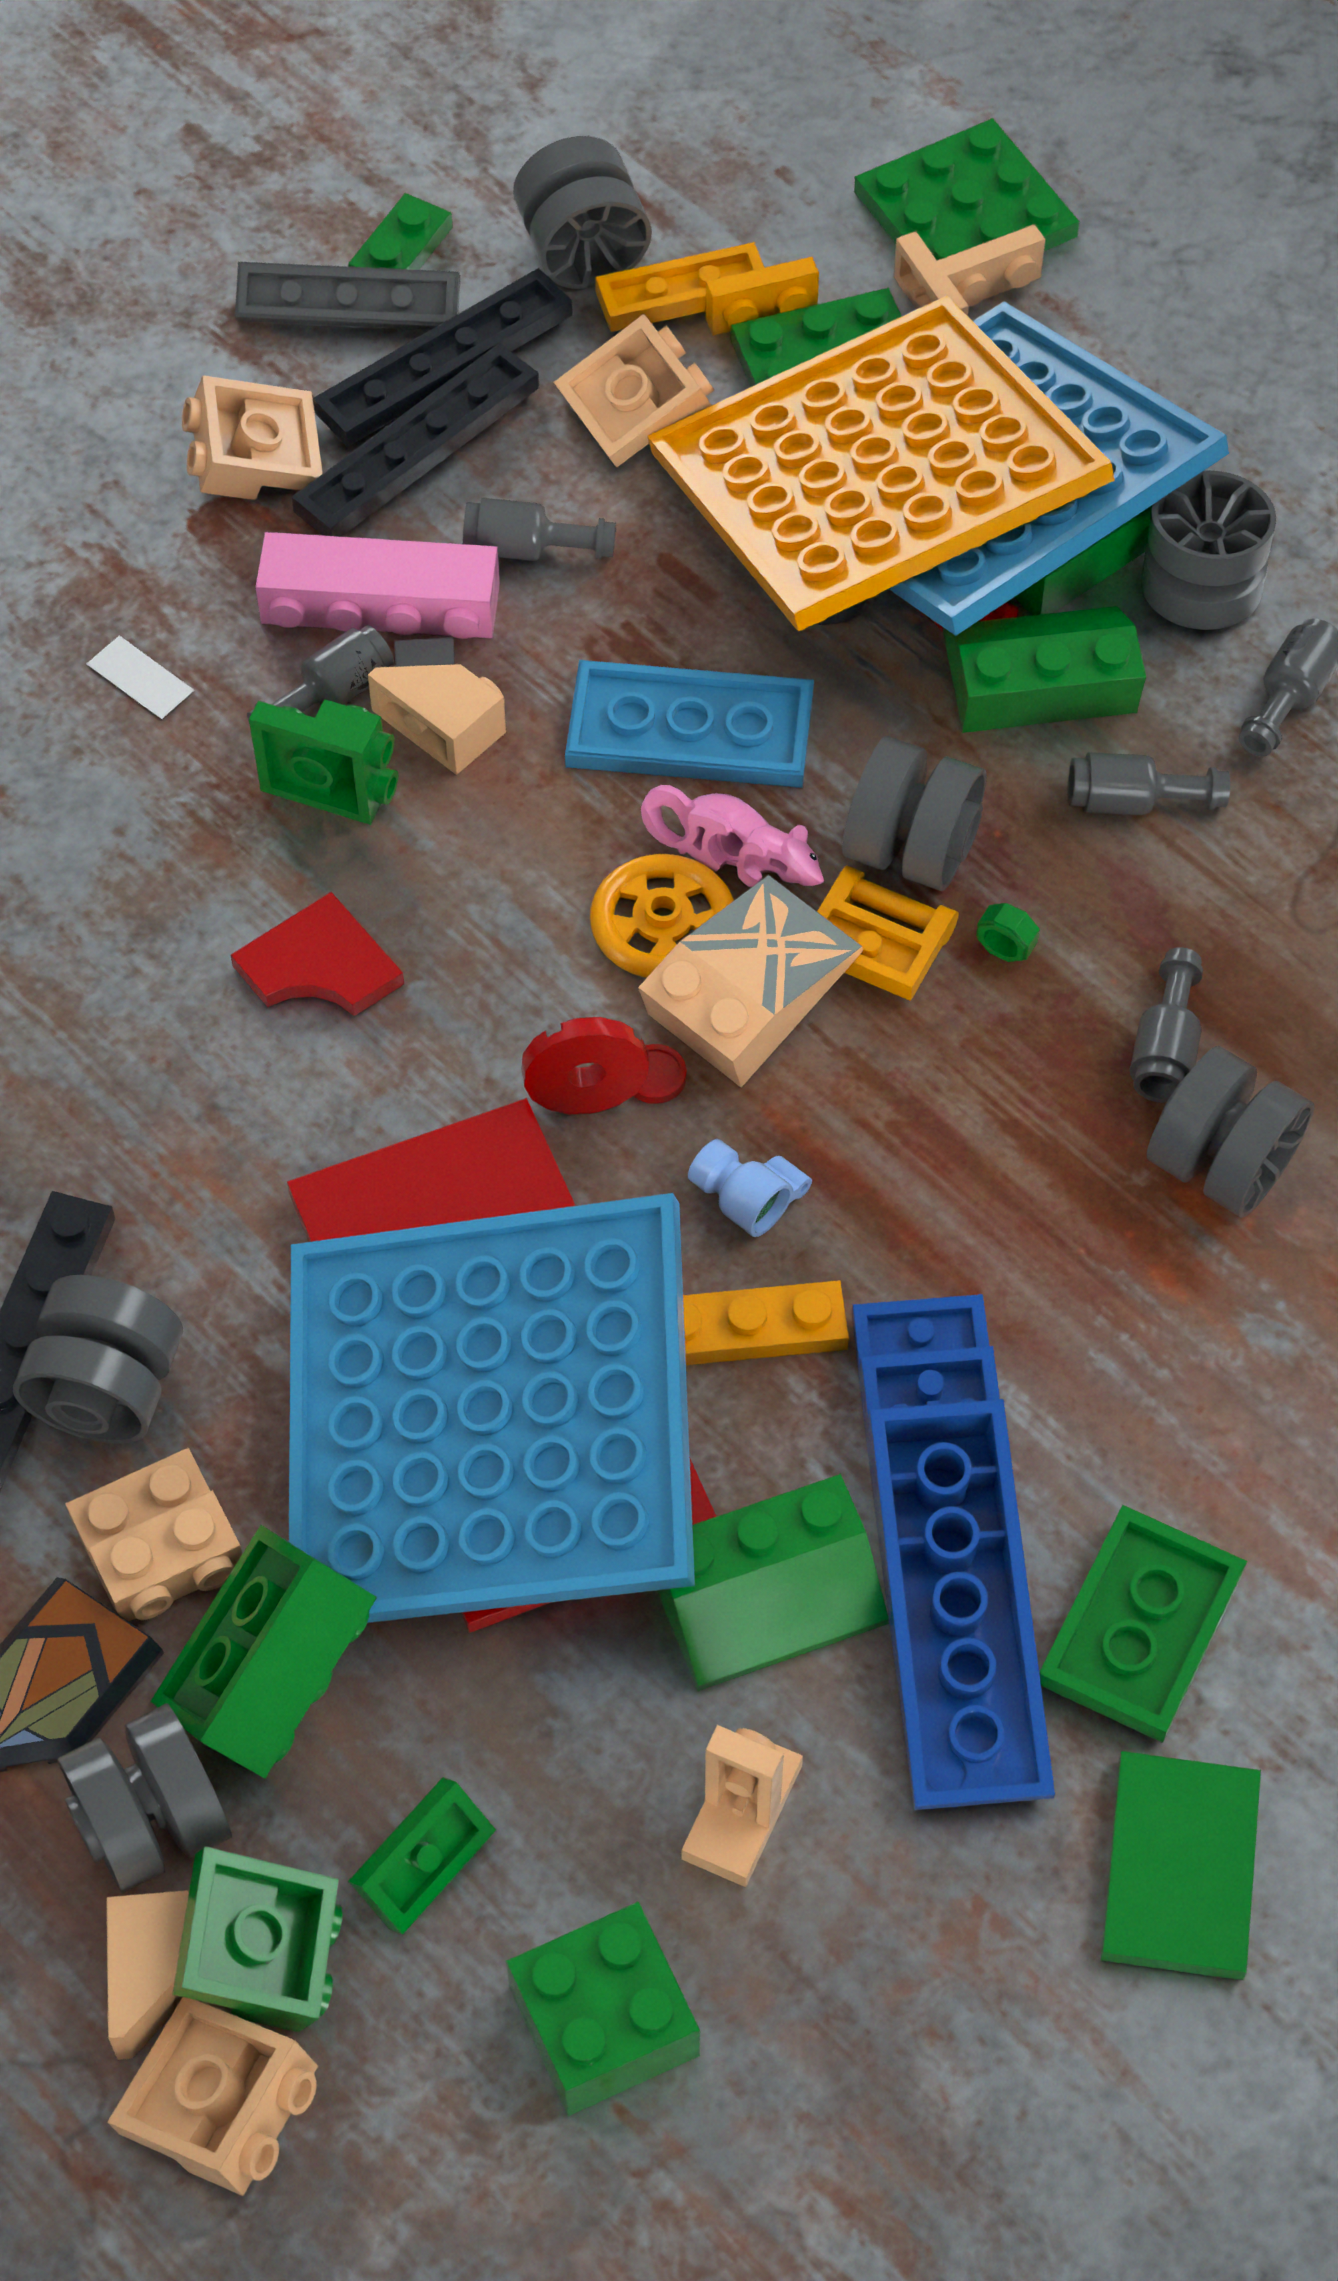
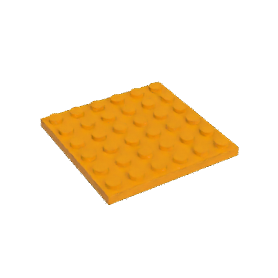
(878, 461)

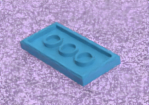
(690, 723)

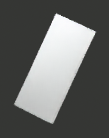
(140, 677)

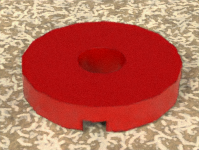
(561, 1087)

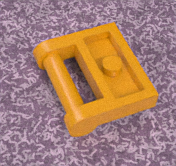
(891, 954)

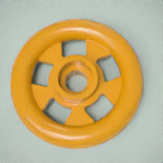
(630, 882)

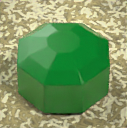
(1007, 932)

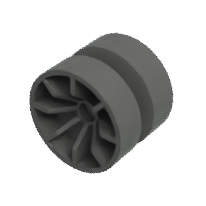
(581, 211)
(1208, 551)
(898, 807)
(1216, 1124)
(98, 1359)
(163, 1785)

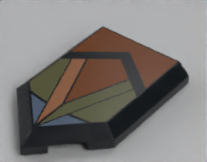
(66, 1674)

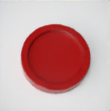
(665, 1075)

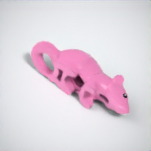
(730, 832)

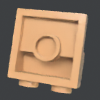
(634, 388)
(250, 437)
(156, 1536)
(216, 2095)

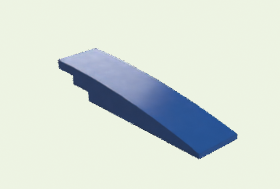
(951, 1553)

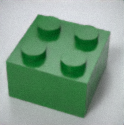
(603, 2008)

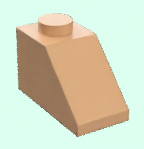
(440, 710)
(142, 1966)

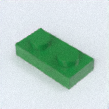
(405, 236)
(422, 1855)

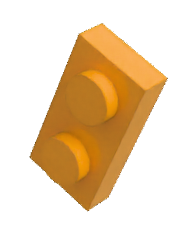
(760, 293)

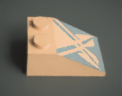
(747, 977)

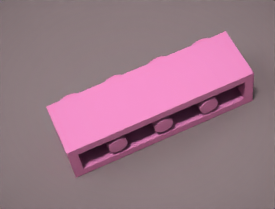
(378, 584)

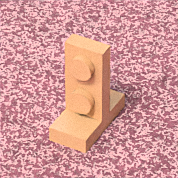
(970, 274)
(743, 1799)

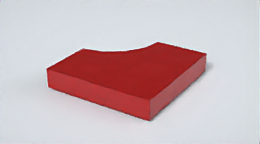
(319, 956)

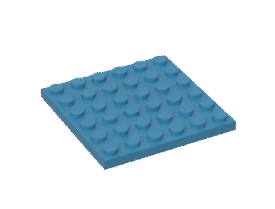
(1142, 434)
(494, 1409)

